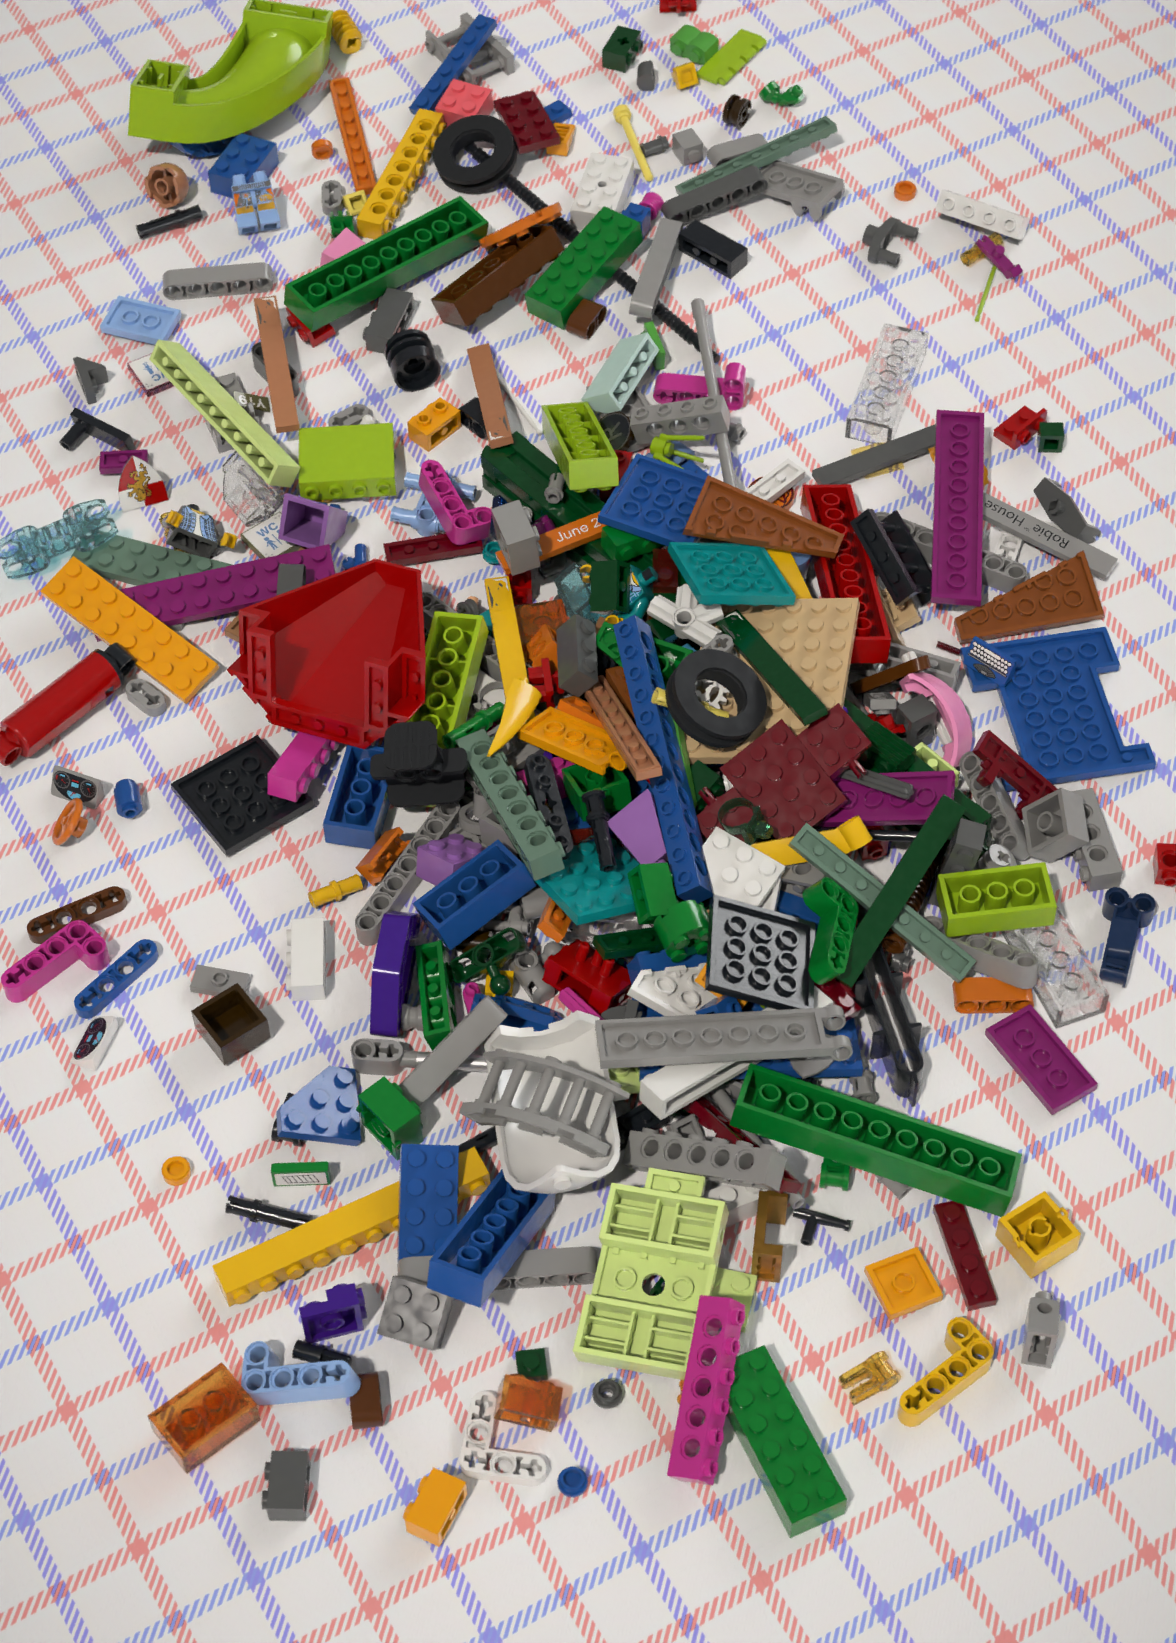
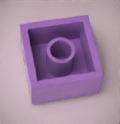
(444, 857)

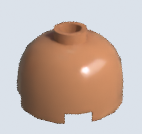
(167, 184)

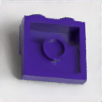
(336, 1316)

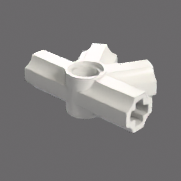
(687, 609)

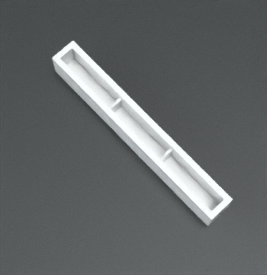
(684, 1083)

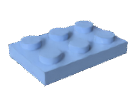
(140, 320)

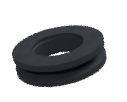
(465, 132)
(695, 718)

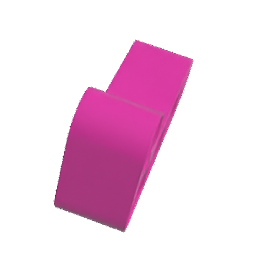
(681, 387)
(459, 523)
(23, 980)

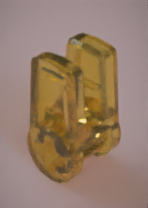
(877, 1369)

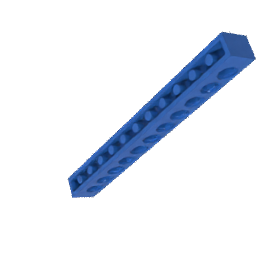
(671, 789)

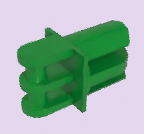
(340, 222)

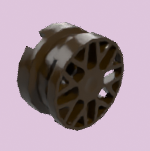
(736, 111)

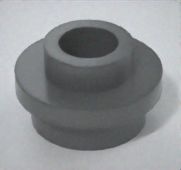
(603, 1386)

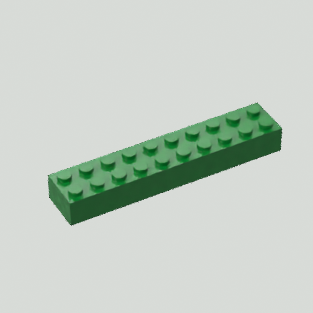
(385, 263)
(876, 1140)

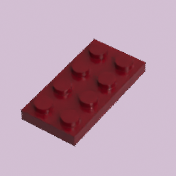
(527, 121)

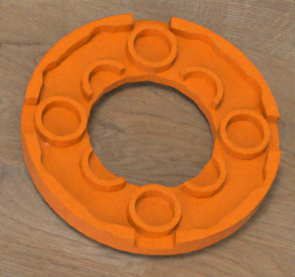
(521, 226)

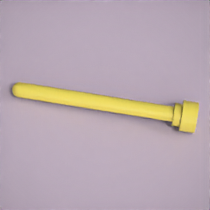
(622, 116)

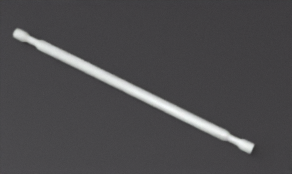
(518, 405)

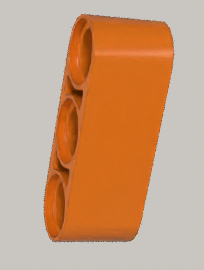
(989, 995)

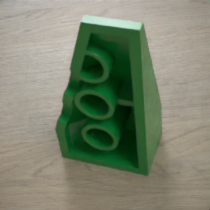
(668, 653)

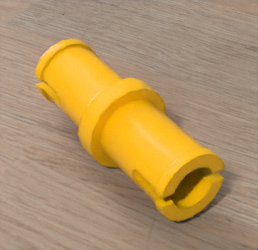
(335, 890)

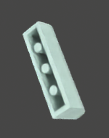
(621, 373)

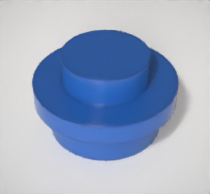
(572, 1482)

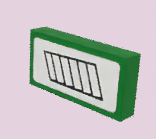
(301, 1173)

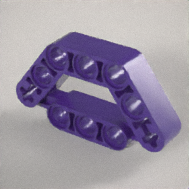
(392, 971)

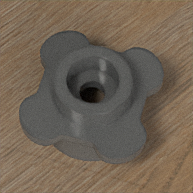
(901, 962)

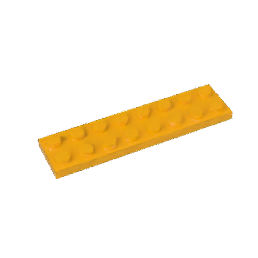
(119, 619)

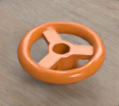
(69, 822)

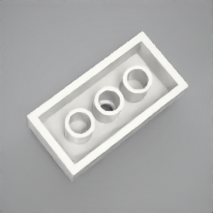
(604, 183)

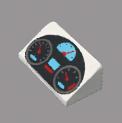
(95, 1042)

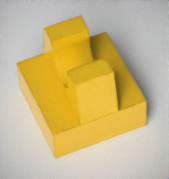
(685, 75)

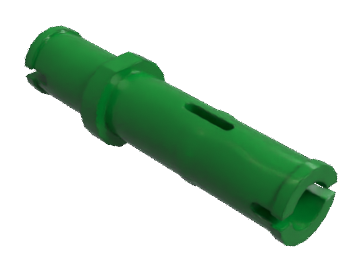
(483, 720)

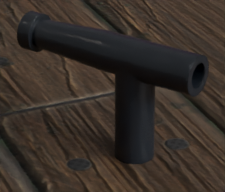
(813, 1218)

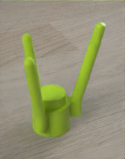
(662, 447)

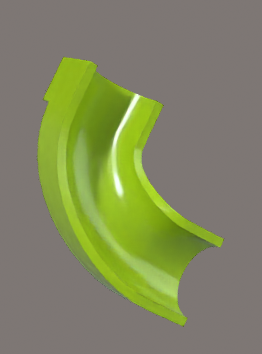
(260, 74)

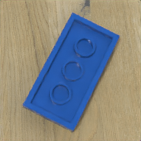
(426, 1198)

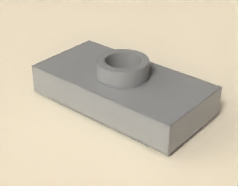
(215, 980)

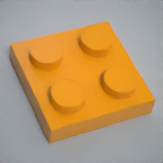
(903, 1283)

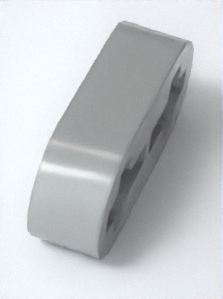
(328, 197)
(350, 416)
(148, 694)

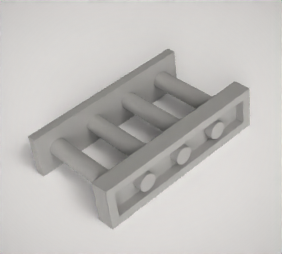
(492, 49)

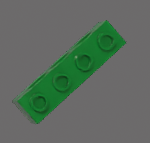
(436, 992)

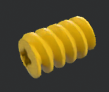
(346, 32)

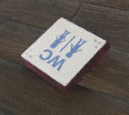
(148, 376)

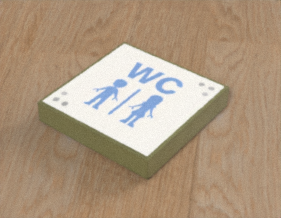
(264, 538)

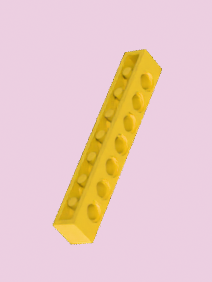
(400, 174)

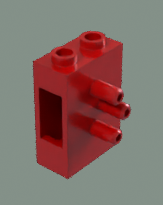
(595, 980)

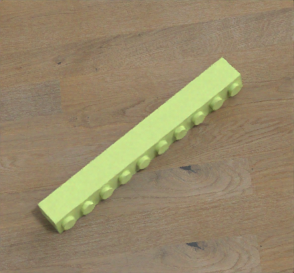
(225, 414)

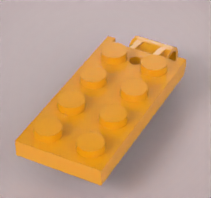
(572, 740)

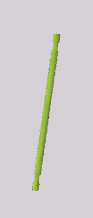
(985, 293)

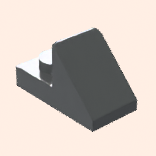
(90, 375)

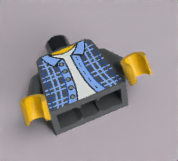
(195, 532)

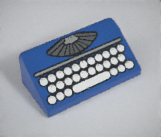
(990, 662)

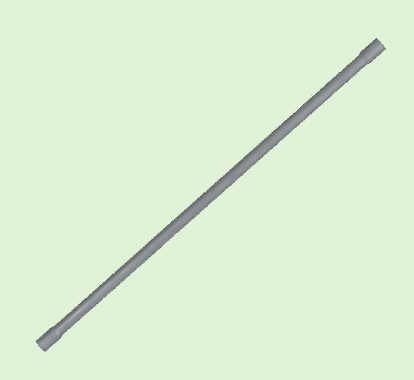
(700, 316)

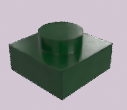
(532, 1364)

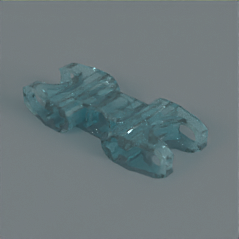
(75, 531)

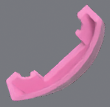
(951, 710)

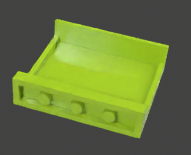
(347, 461)

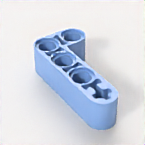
(334, 1378)

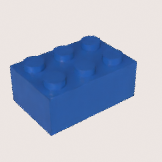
(242, 156)

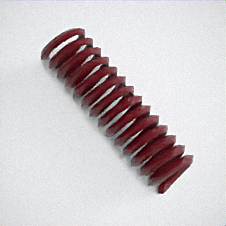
(948, 648)

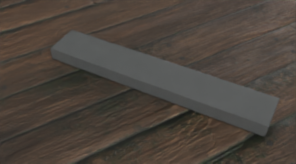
(876, 458)

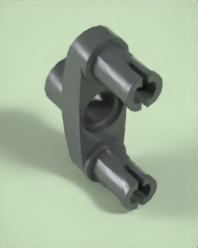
(880, 237)

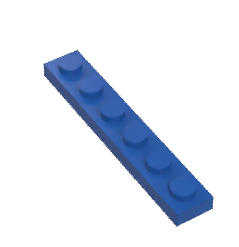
(454, 63)

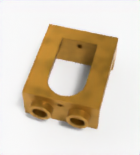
(768, 1257)

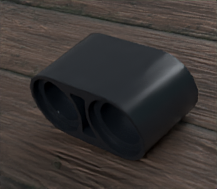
(472, 417)

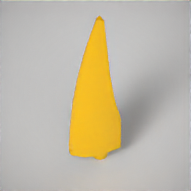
(518, 707)

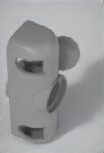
(534, 973)

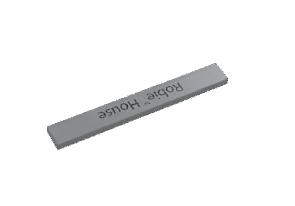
(1044, 535)

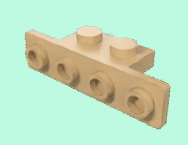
(898, 617)

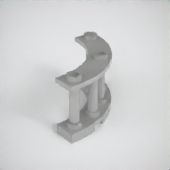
(531, 1119)

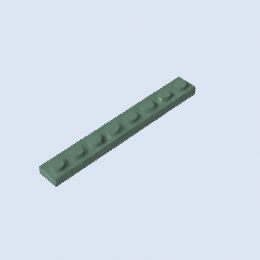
(765, 154)
(865, 888)

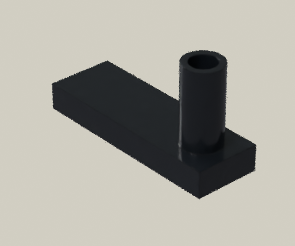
(97, 428)

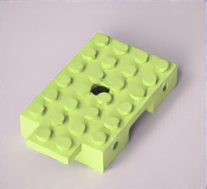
(647, 1233)

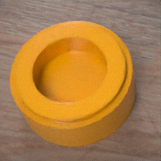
(176, 1171)

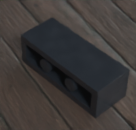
(713, 249)

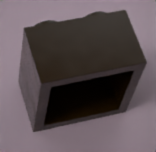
(231, 1023)

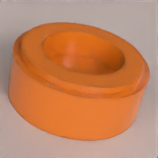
(322, 149)
(905, 190)

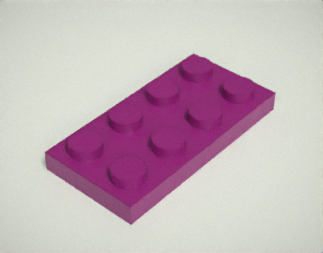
(1041, 1059)

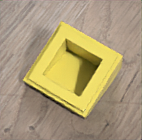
(354, 202)

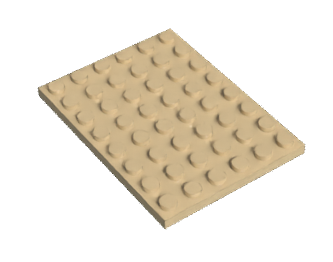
(814, 642)

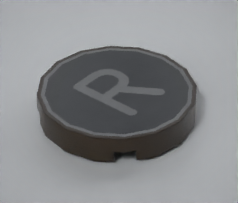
(617, 430)

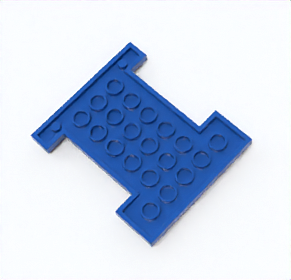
(1061, 707)

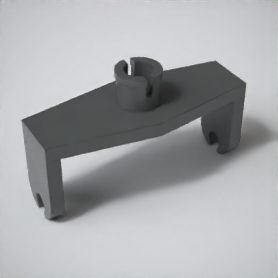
(1064, 511)

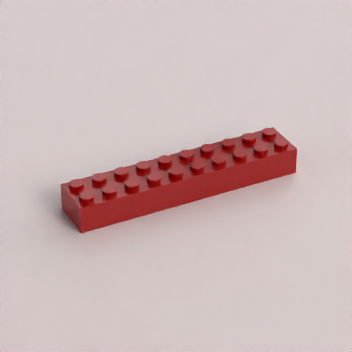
(850, 571)

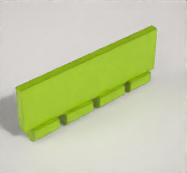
(731, 57)

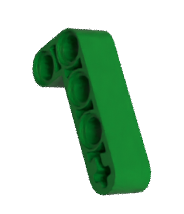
(835, 928)

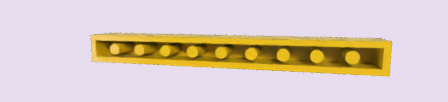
(329, 1237)

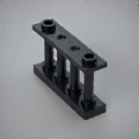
(894, 556)

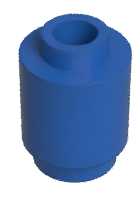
(127, 798)

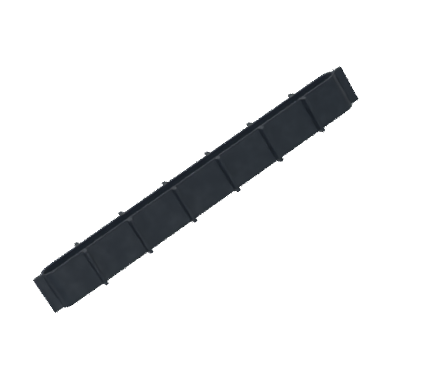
(904, 1083)

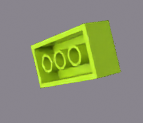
(996, 899)

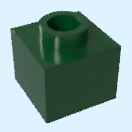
(1050, 437)

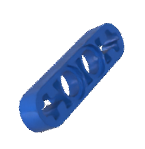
(119, 980)

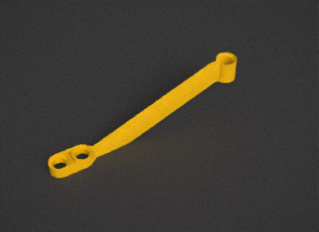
(846, 837)

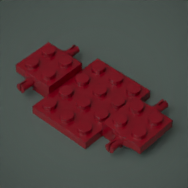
(790, 775)

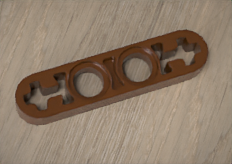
(890, 675)
(75, 910)

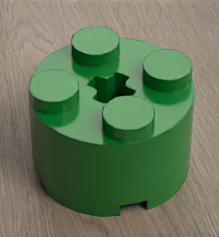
(683, 930)

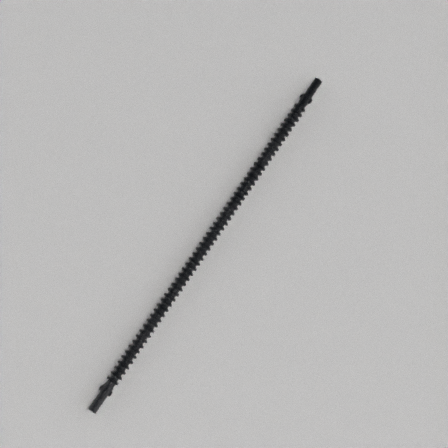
(571, 233)

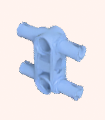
(423, 517)

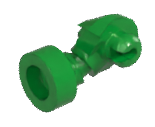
(771, 93)

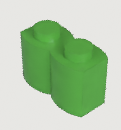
(694, 44)

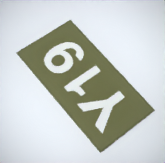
(259, 402)

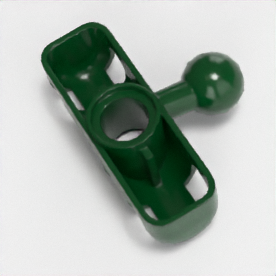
(501, 952)

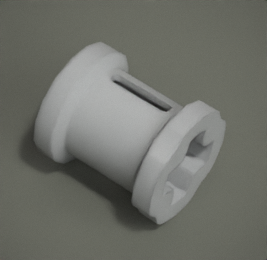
(863, 1087)

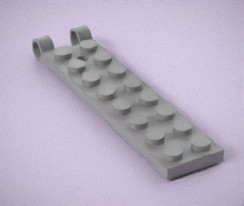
(721, 1037)

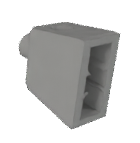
(1041, 1320)

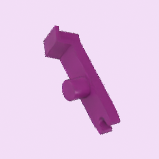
(998, 258)

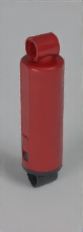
(63, 702)

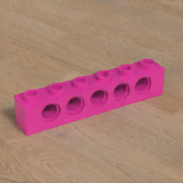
(699, 1376)

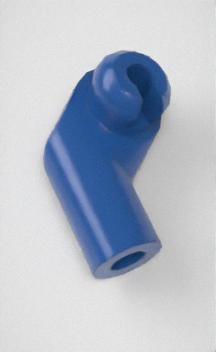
(360, 557)

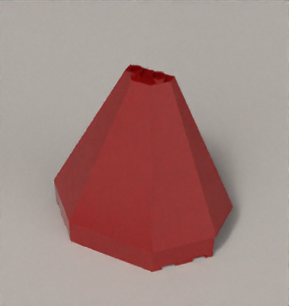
(338, 653)

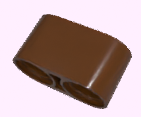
(586, 318)
(366, 1403)

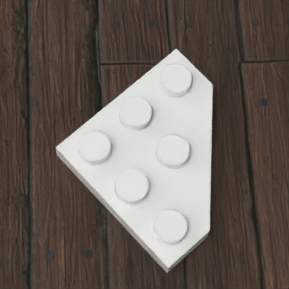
(739, 869)
(671, 990)

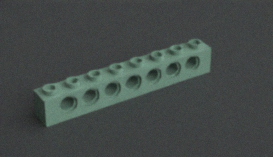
(512, 807)

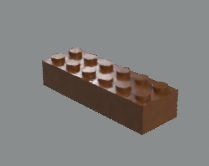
(497, 275)

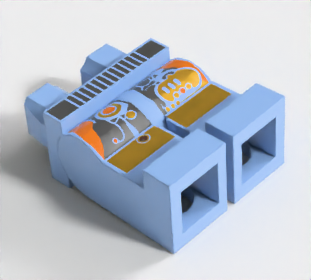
(254, 196)

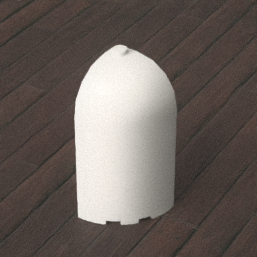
(538, 1161)

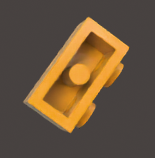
(434, 424)
(435, 1506)

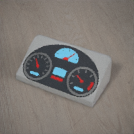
(71, 785)

